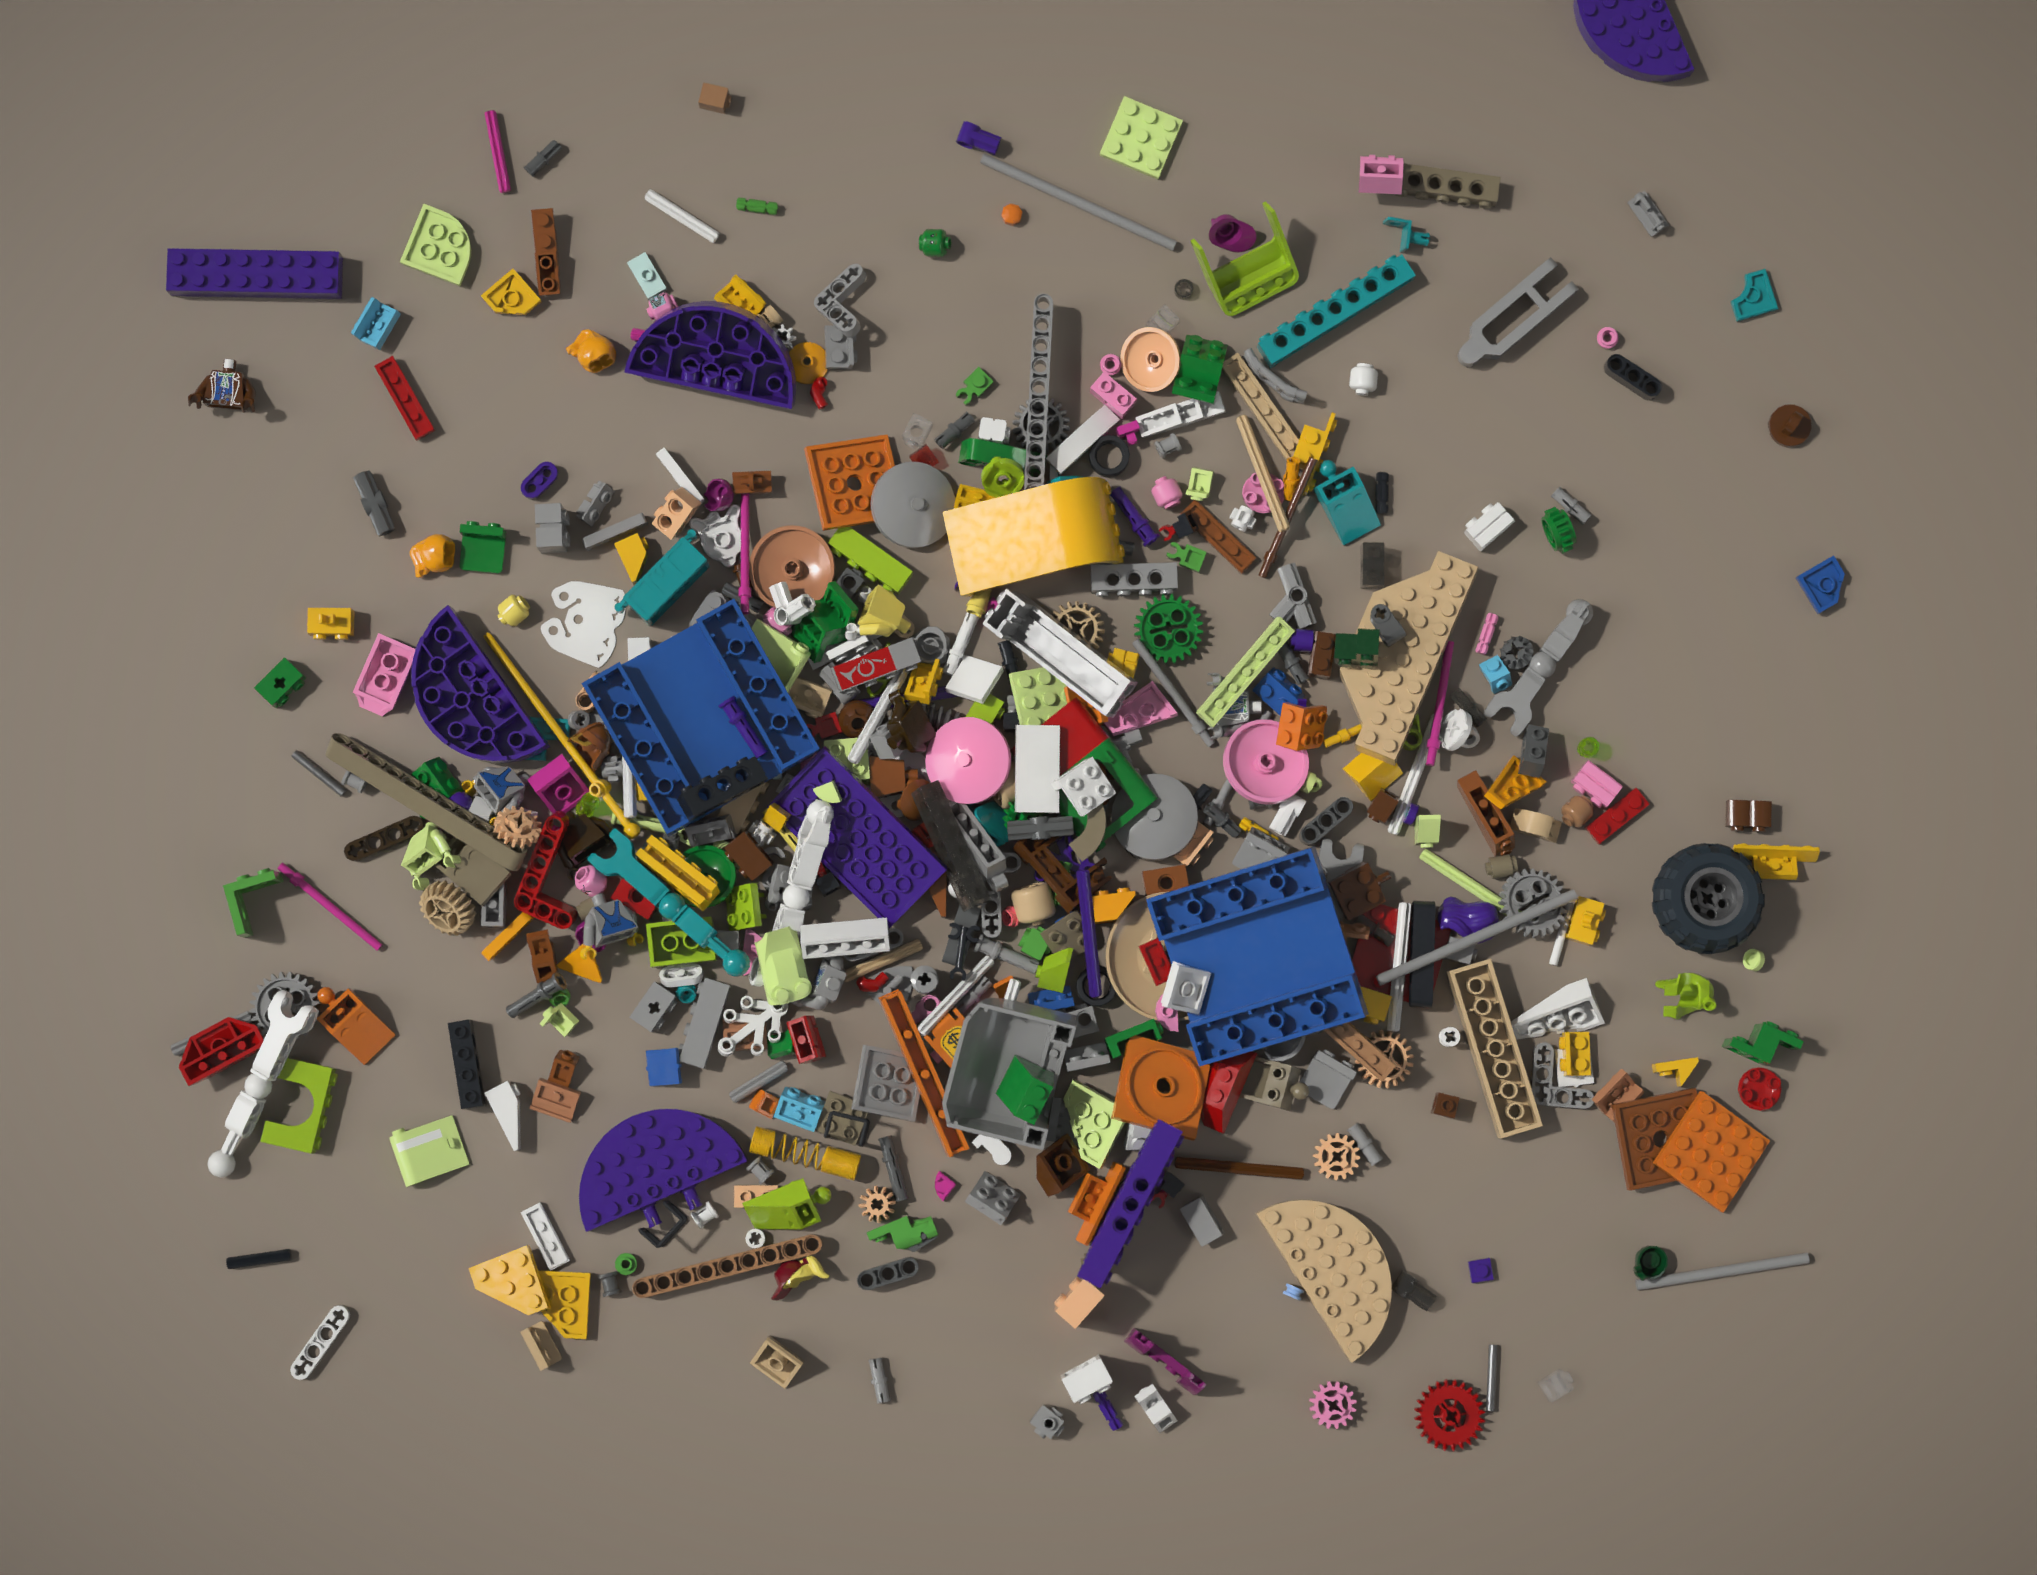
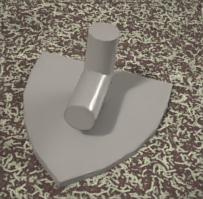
(899, 979)

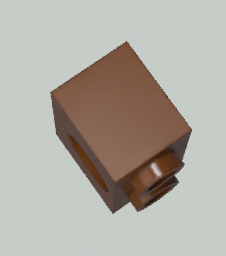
(1152, 879)

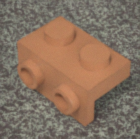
(1617, 1090)

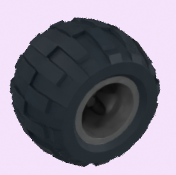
(1739, 891)

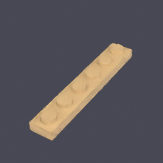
(1261, 405)

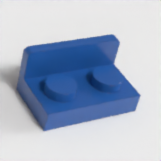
(1052, 999)

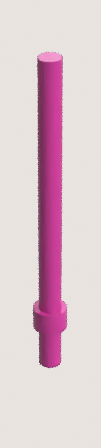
(744, 591)
(1433, 742)
(298, 880)

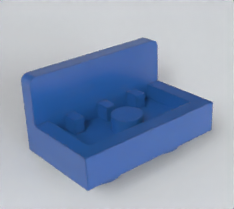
(1277, 689)

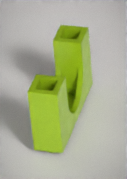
(306, 1135)

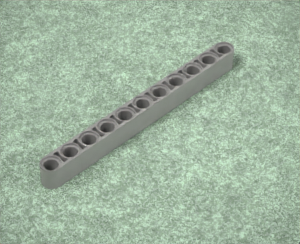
(1038, 399)

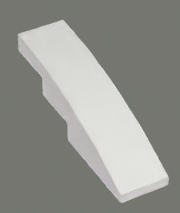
(1179, 415)
(1082, 439)

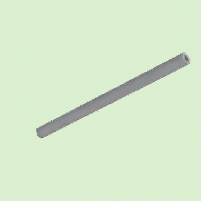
(1723, 1271)

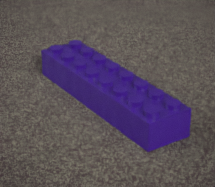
(254, 273)

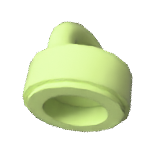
(1309, 783)
(1753, 959)

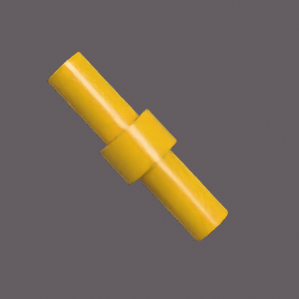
(1342, 736)

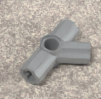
(1287, 606)

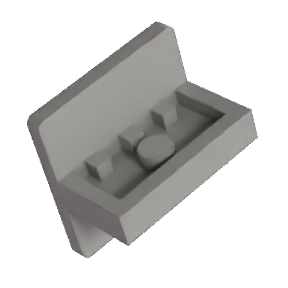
(992, 1198)

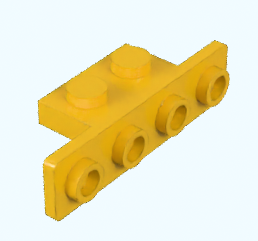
(1312, 444)
(1777, 861)

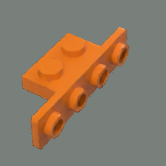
(1093, 1200)

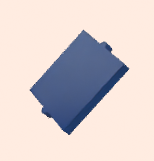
(663, 1067)

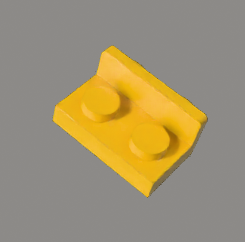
(1575, 1053)

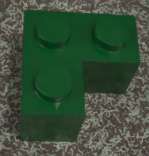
(1357, 648)

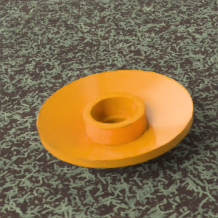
(808, 373)

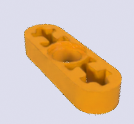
(507, 936)

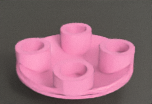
(1254, 495)

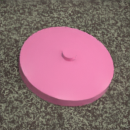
(968, 760)
(1260, 767)

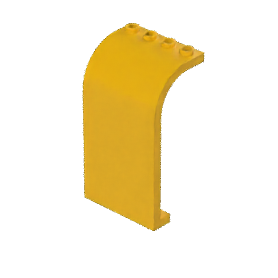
(1033, 534)

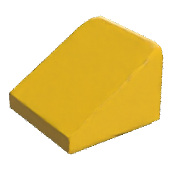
(776, 817)

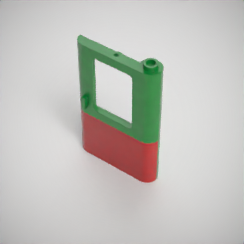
(1084, 738)

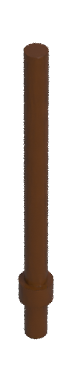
(1270, 556)

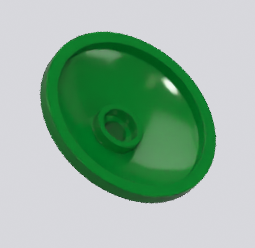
(716, 864)

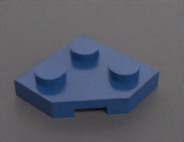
(1822, 584)

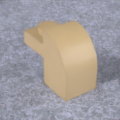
(1535, 824)

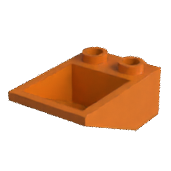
(357, 1026)

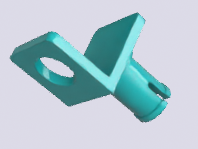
(1408, 236)

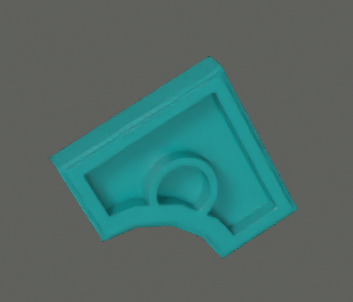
(1756, 297)

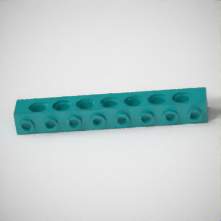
(1397, 266)

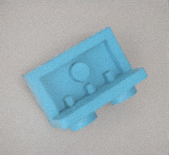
(375, 323)

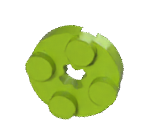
(1002, 467)

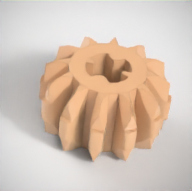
(876, 1211)

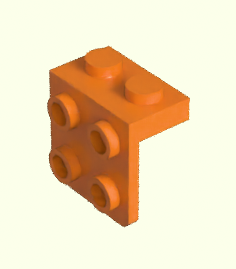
(1301, 726)

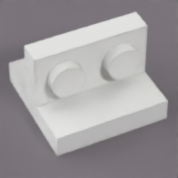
(1185, 988)

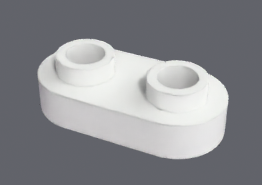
(681, 975)

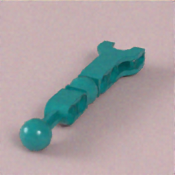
(670, 904)

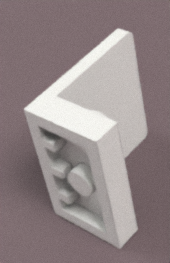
(1085, 786)

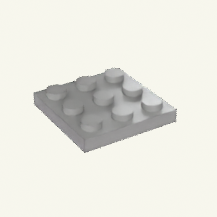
(885, 1085)

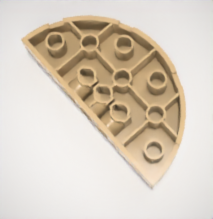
(1336, 1266)

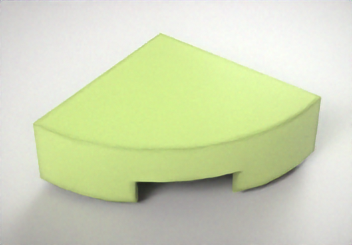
(828, 792)

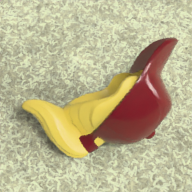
(793, 1272)

